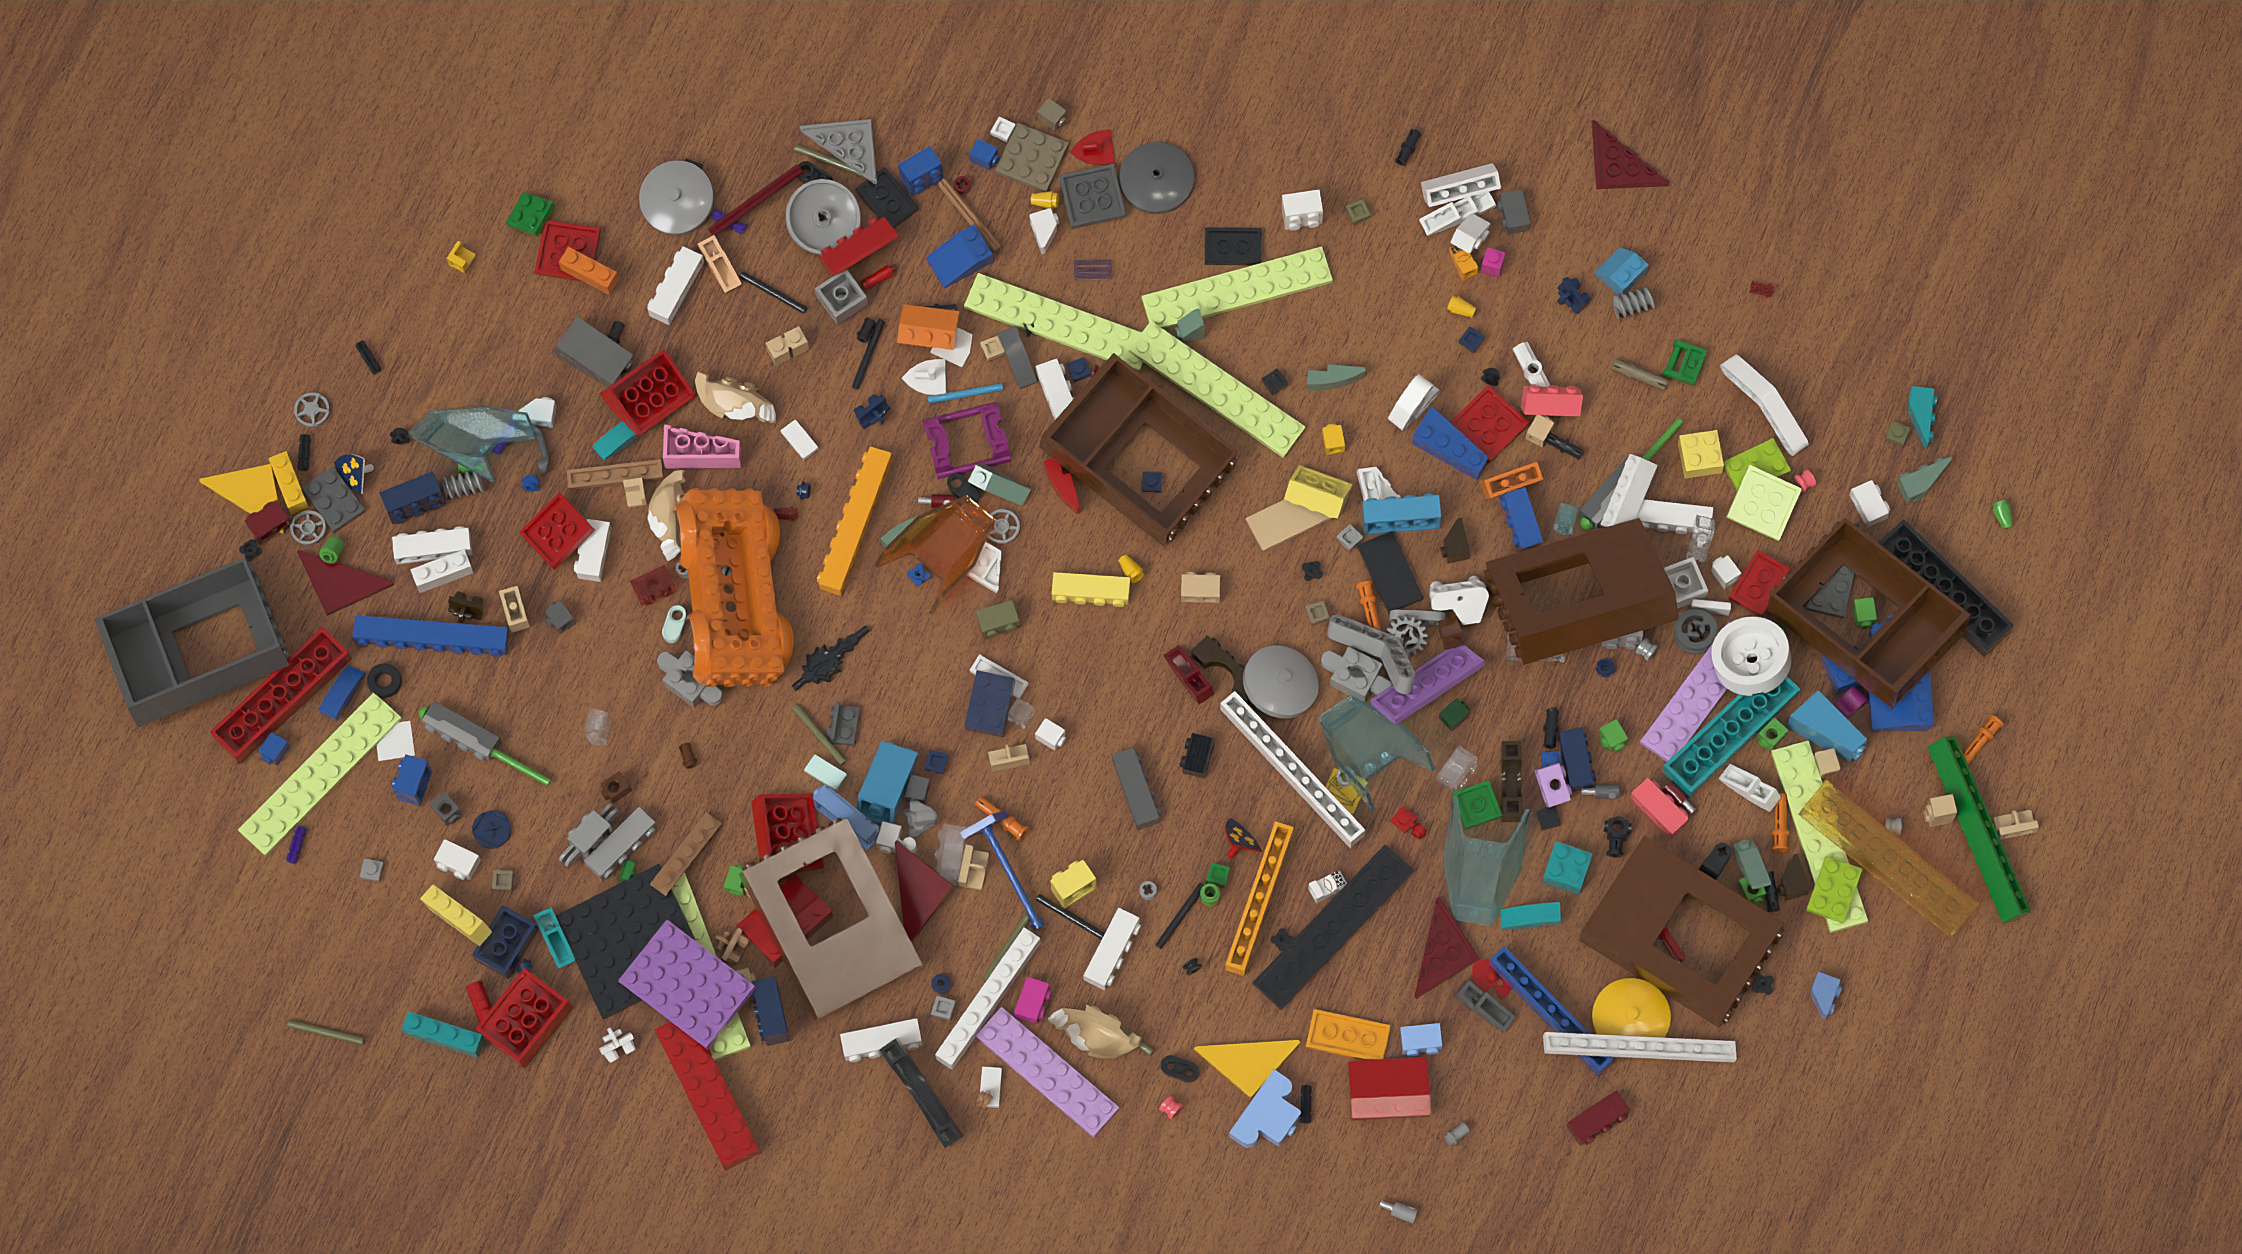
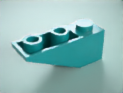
(1920, 410)

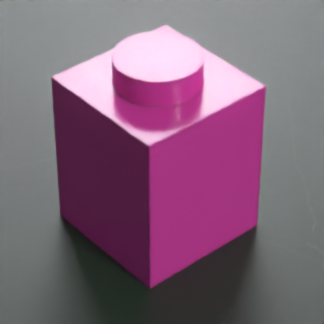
(1493, 262)

